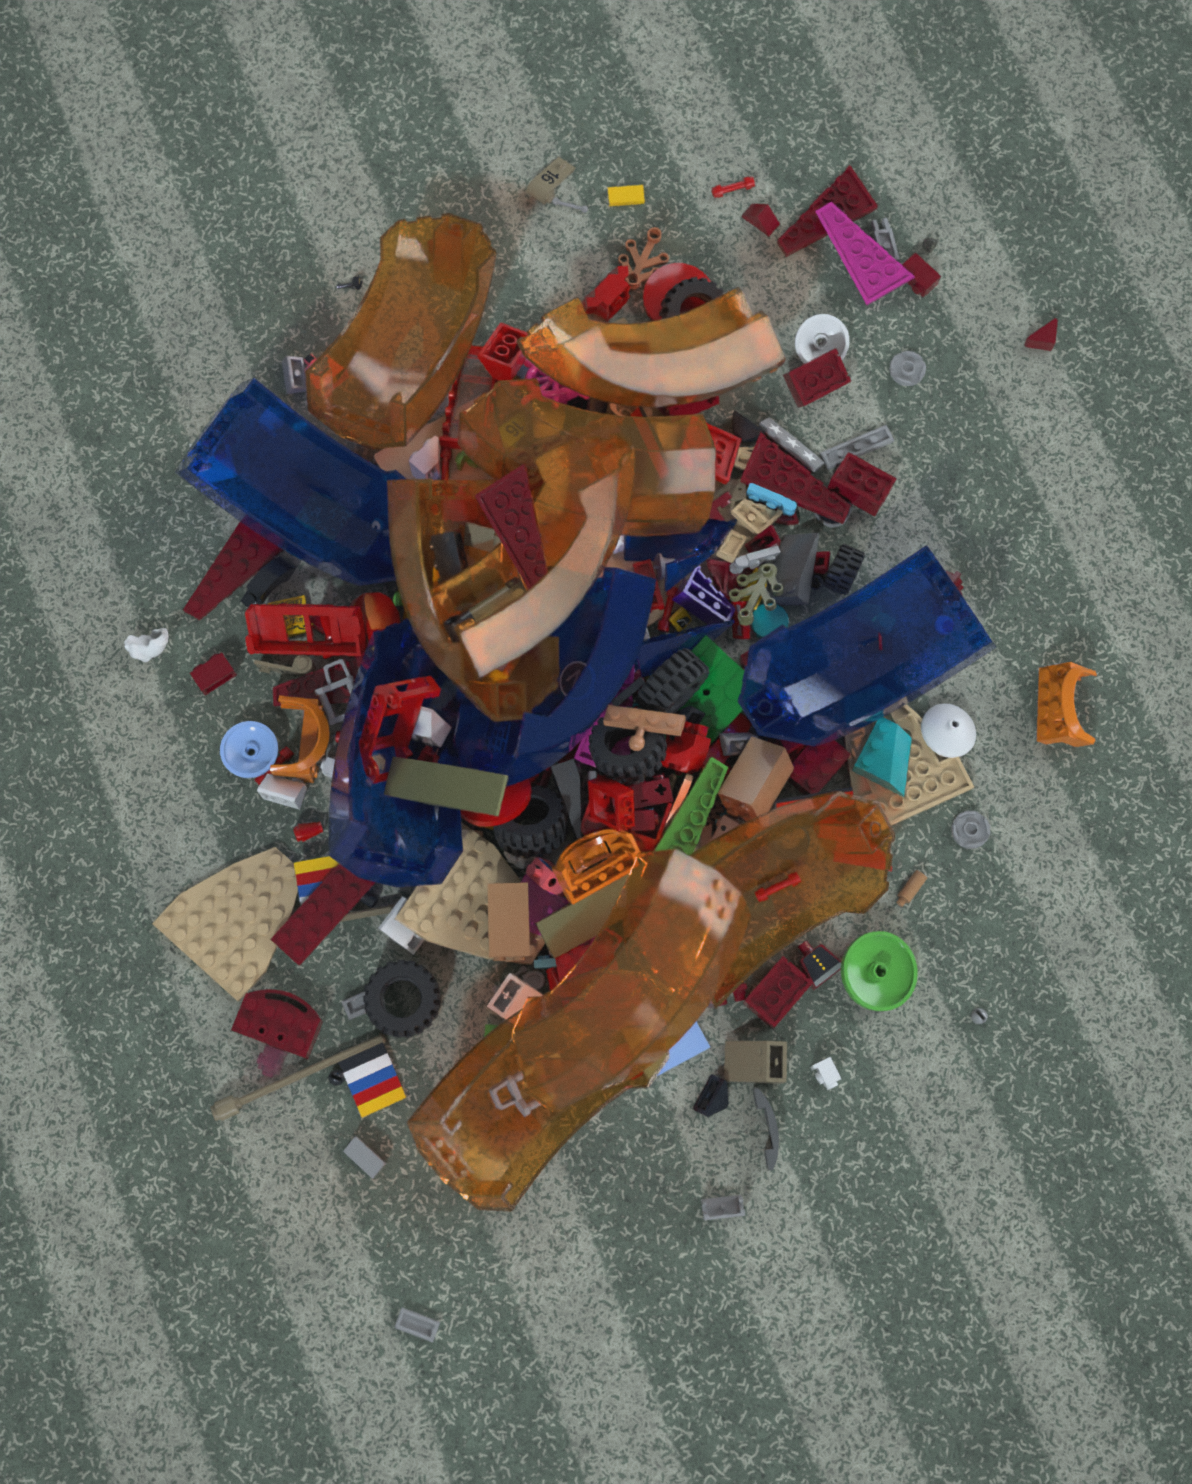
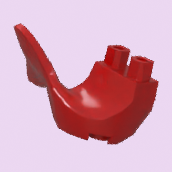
(377, 614)
(689, 750)

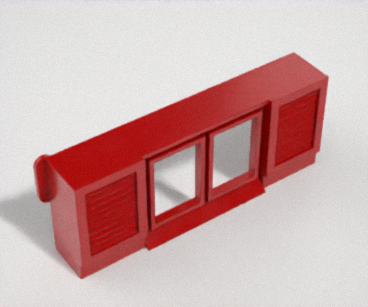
(270, 635)

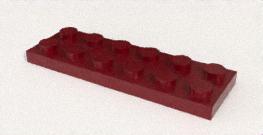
(320, 913)

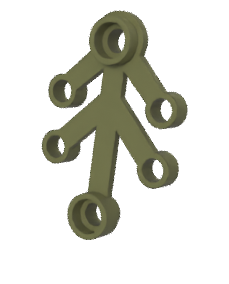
(765, 573)

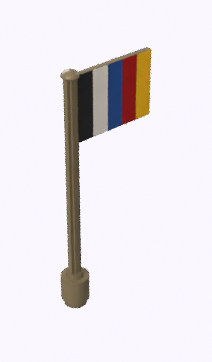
(314, 871)
(364, 1068)

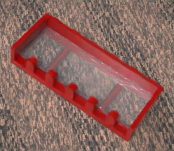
(469, 385)

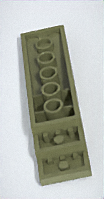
(446, 785)
(581, 921)

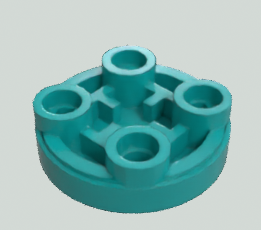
(767, 621)

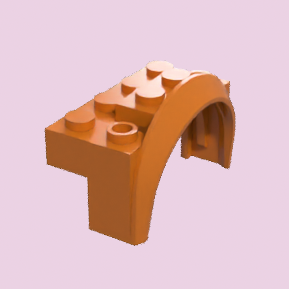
(1057, 702)
(313, 740)
(589, 851)

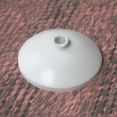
(827, 328)
(943, 736)

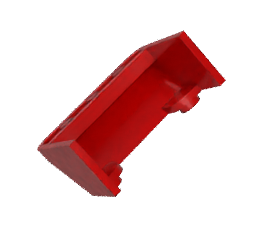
(645, 840)

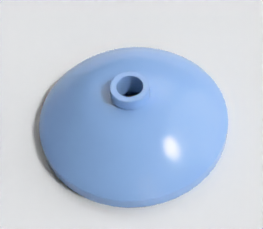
(242, 739)

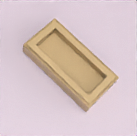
(731, 546)

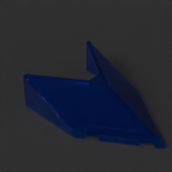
(686, 549)
(662, 647)

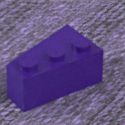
(702, 598)

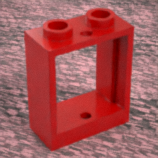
(599, 802)

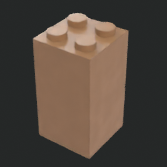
(756, 779)
(508, 921)

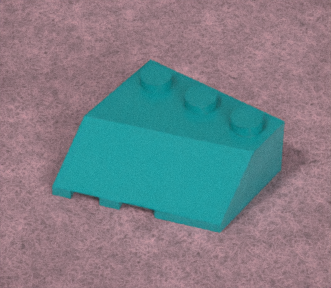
(885, 756)

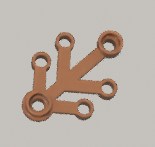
(642, 261)

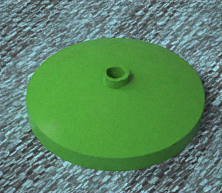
(894, 966)

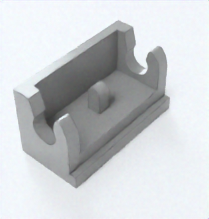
(722, 1207)

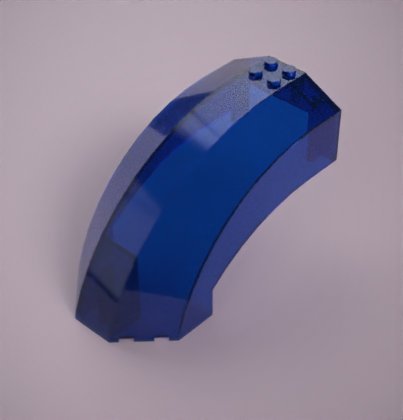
(294, 485)
(602, 633)
(828, 669)
(380, 834)

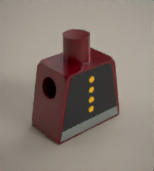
(818, 963)

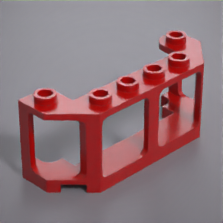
(408, 711)

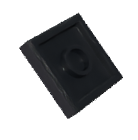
(627, 692)

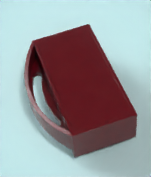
(278, 1022)

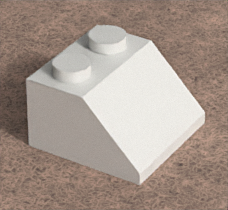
(430, 728)
(283, 790)

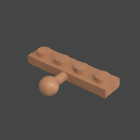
(643, 721)

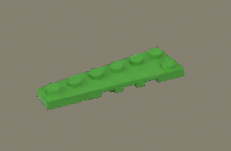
(692, 815)

